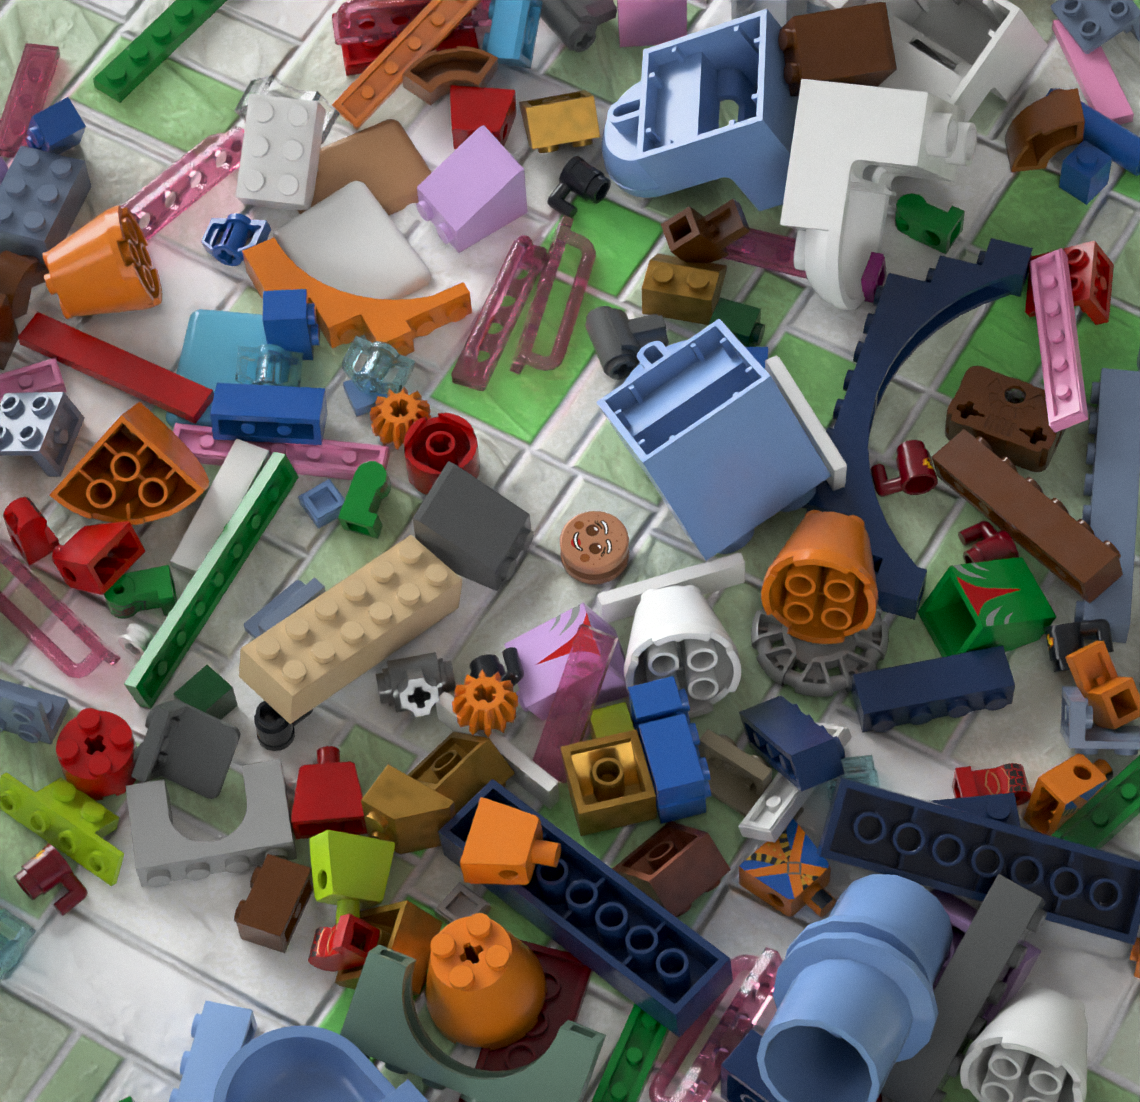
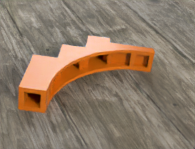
(346, 315)

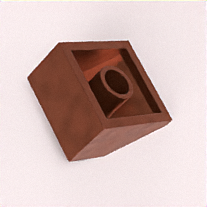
(675, 866)

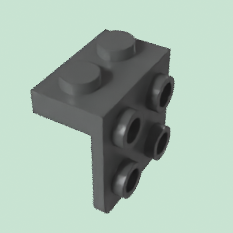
(186, 748)

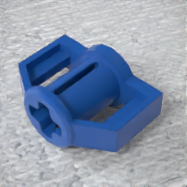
(237, 231)

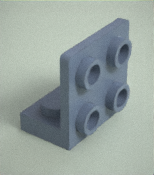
(1097, 21)
(39, 427)
(31, 712)
(1087, 738)

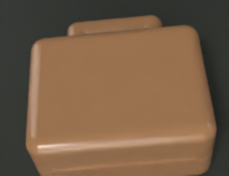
(379, 158)

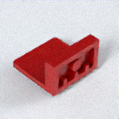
(1090, 281)

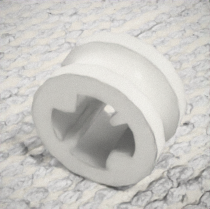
(136, 640)

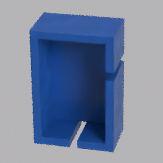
(670, 748)

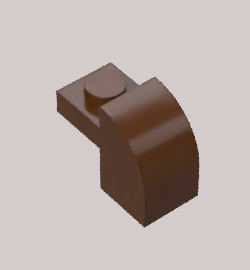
(705, 238)
(18, 277)

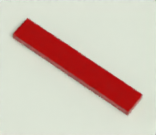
(116, 367)

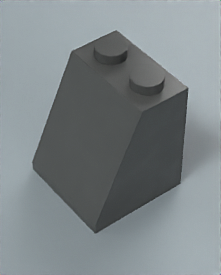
(472, 528)

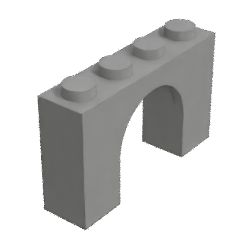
(168, 856)

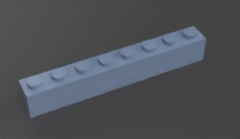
(1113, 490)

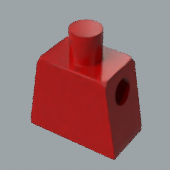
(481, 106)
(98, 556)
(328, 797)

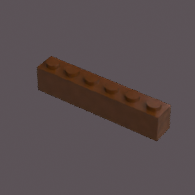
(1028, 515)

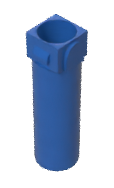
(1111, 138)

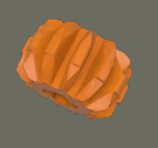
(396, 414)
(485, 703)

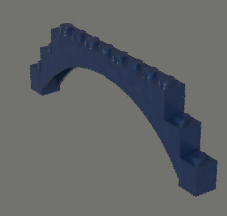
(903, 320)

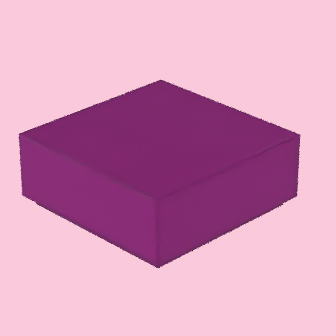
(873, 275)

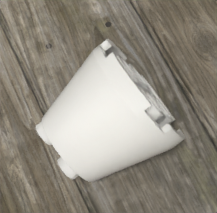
(682, 638)
(1030, 1051)

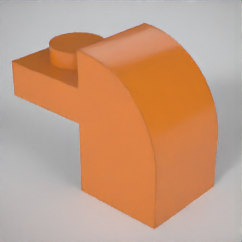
(1112, 697)

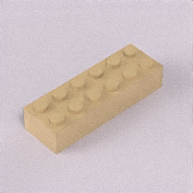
(349, 628)

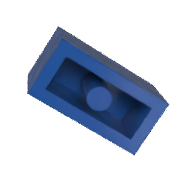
(56, 128)
(291, 321)

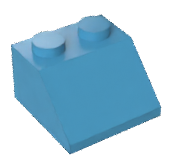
(513, 31)

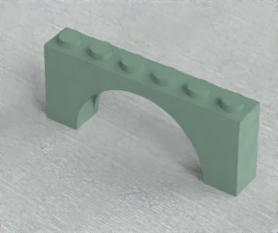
(387, 1028)

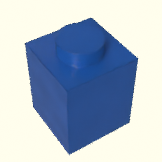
(1085, 172)

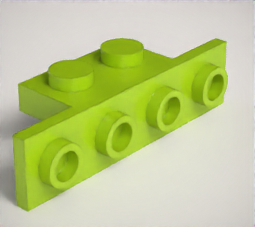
(66, 821)

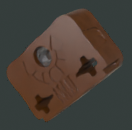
(1006, 415)

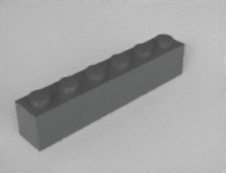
(968, 988)

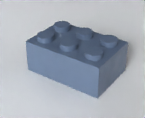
(40, 201)

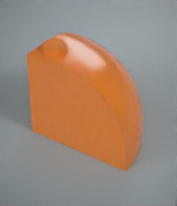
(133, 473)

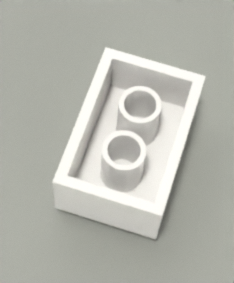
(280, 152)

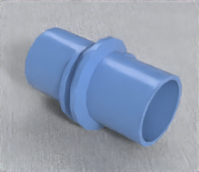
(856, 993)

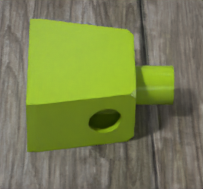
(349, 870)

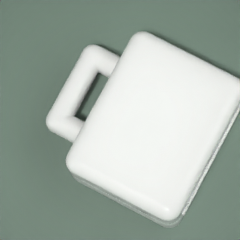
(354, 246)

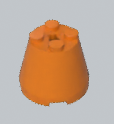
(103, 268)
(823, 579)
(483, 984)

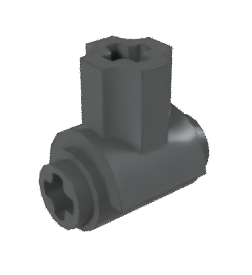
(577, 20)
(620, 338)
(415, 683)

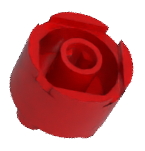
(434, 443)
(97, 753)

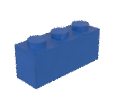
(269, 413)

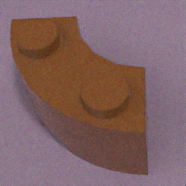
(437, 71)
(1044, 130)

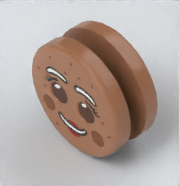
(594, 547)

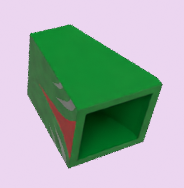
(986, 607)

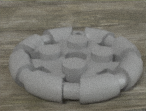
(815, 657)

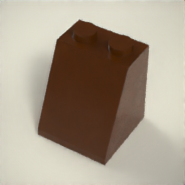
(838, 46)

